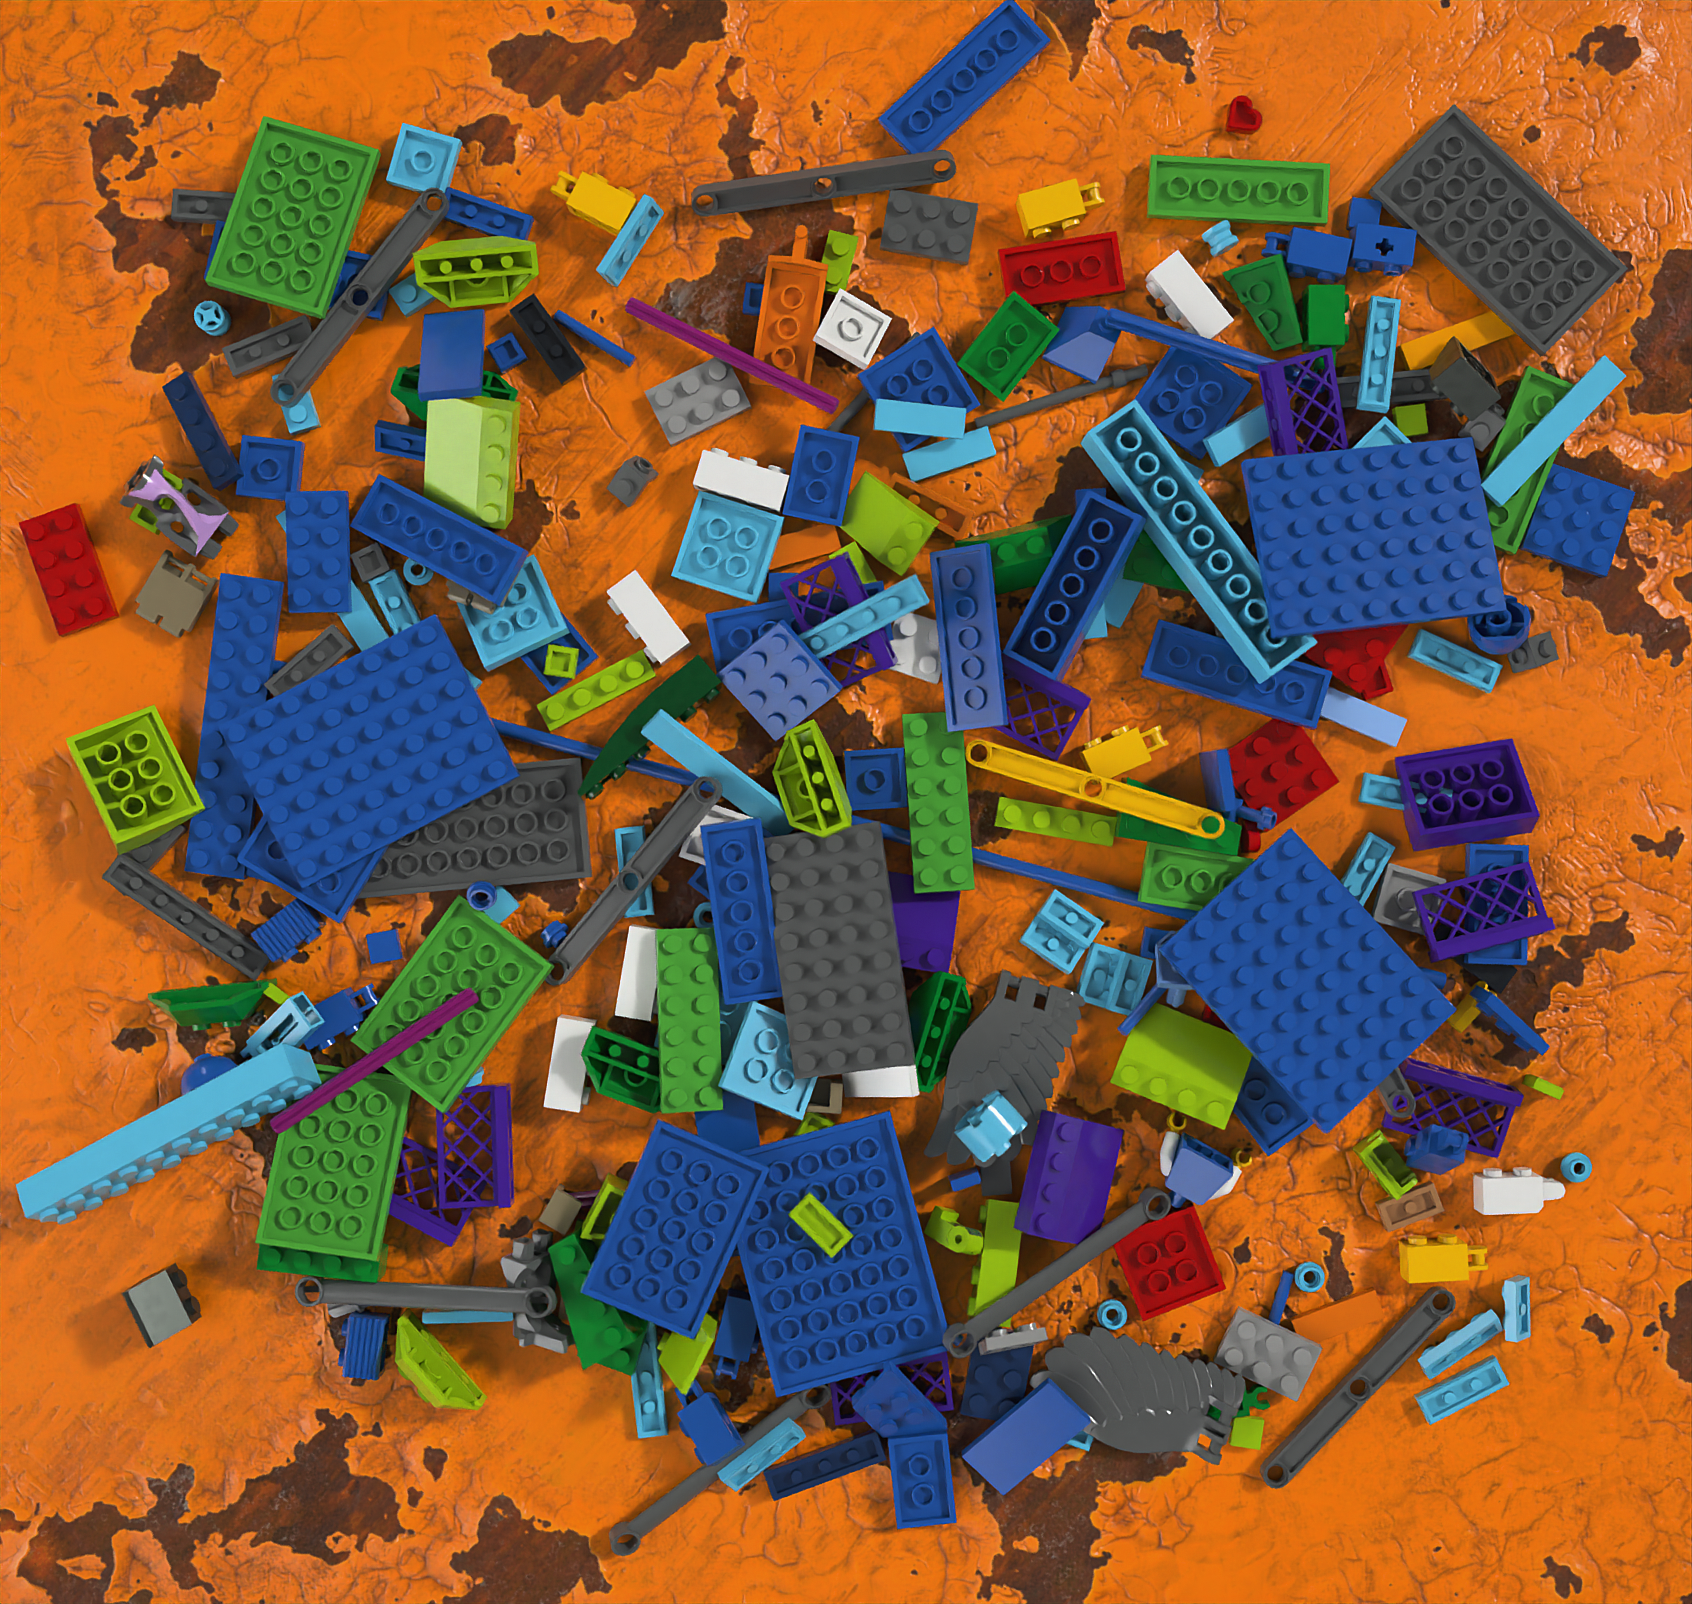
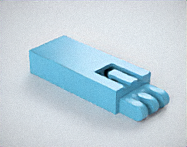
(293, 1019)

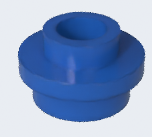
(481, 902)
(554, 934)

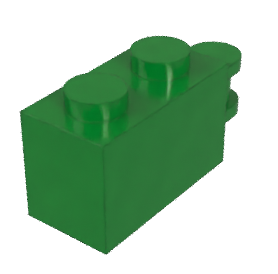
(1324, 320)

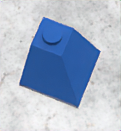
(1082, 342)

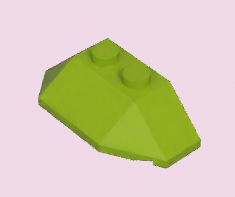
(476, 270)
(811, 783)
(433, 1368)

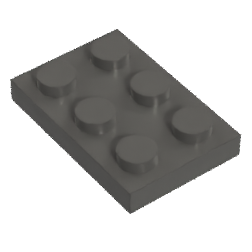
(929, 226)

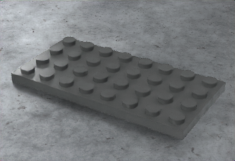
(1497, 230)
(510, 836)
(838, 952)

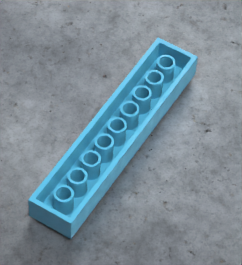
(1191, 536)
(169, 1135)

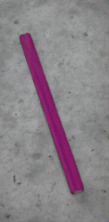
(732, 355)
(374, 1060)

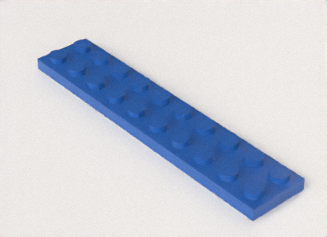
(238, 669)

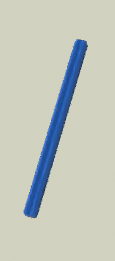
(1198, 345)

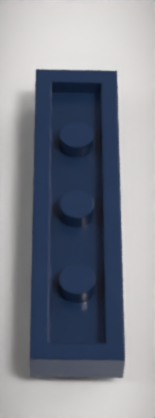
(203, 431)
(824, 1464)

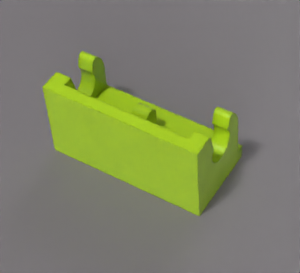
(1385, 1164)

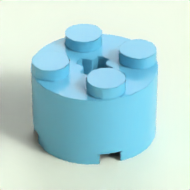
(990, 1126)

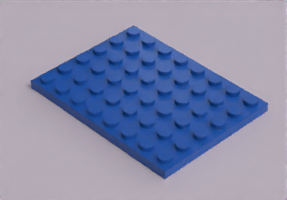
(1372, 537)
(369, 751)
(1307, 980)
(875, 1295)

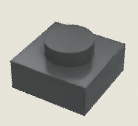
(371, 562)

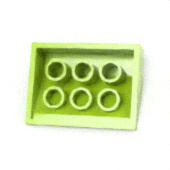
(472, 458)
(135, 778)
(1184, 1064)

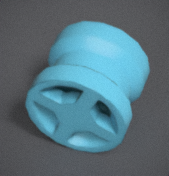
(1220, 238)
(206, 314)

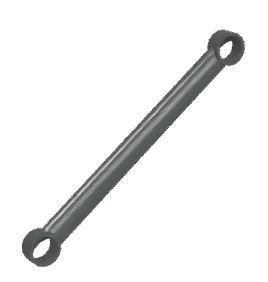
(1056, 1272)
(426, 1296)
(708, 1475)

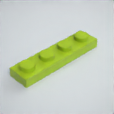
(596, 690)
(1055, 821)

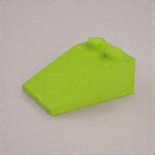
(886, 523)
(683, 1356)

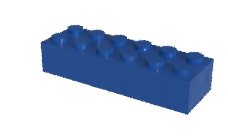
(1074, 586)

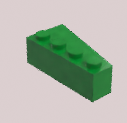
(1144, 830)
(321, 1264)
(595, 1325)

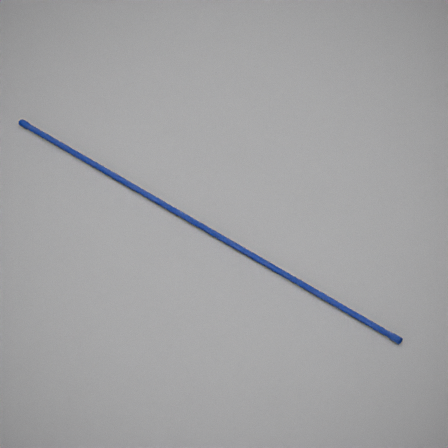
(888, 831)

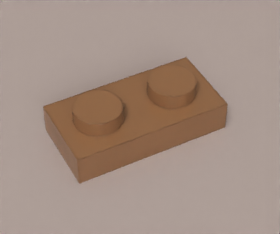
(1413, 1206)

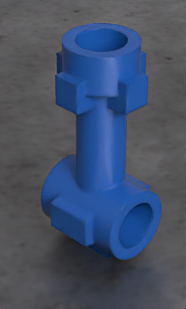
(1264, 818)

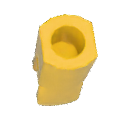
(1466, 1010)

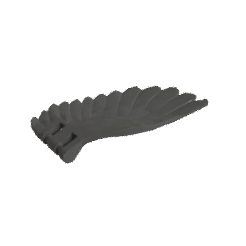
(1009, 1051)
(1144, 1397)

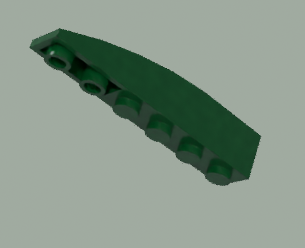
(677, 697)

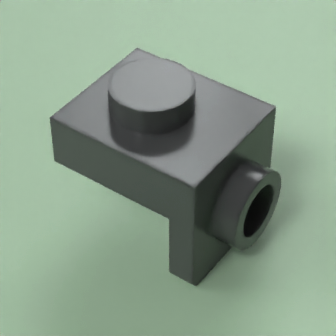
(1484, 427)
(632, 480)
(1533, 653)

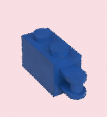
(1311, 254)
(341, 1014)
(1436, 1149)
(736, 1333)
(708, 1426)

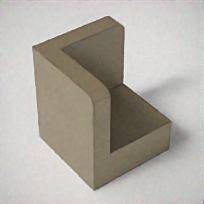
(826, 1096)
(560, 1210)

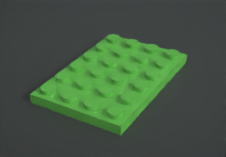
(293, 217)
(459, 953)
(338, 1170)

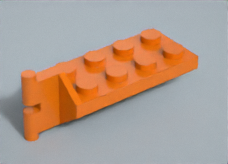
(790, 311)

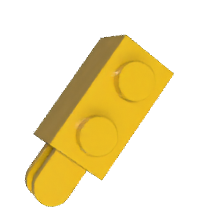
(596, 200)
(1056, 207)
(1120, 752)
(1439, 1259)

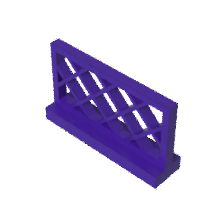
(1278, 409)
(854, 593)
(1057, 690)
(1489, 937)
(1465, 1086)
(501, 1149)
(423, 1219)
(918, 1370)

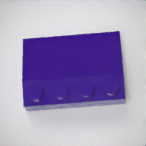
(1487, 797)
(923, 924)
(1068, 1178)

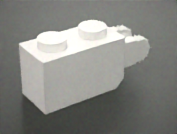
(1513, 1191)

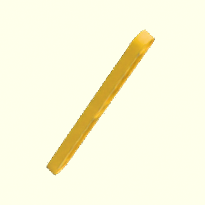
(1114, 794)

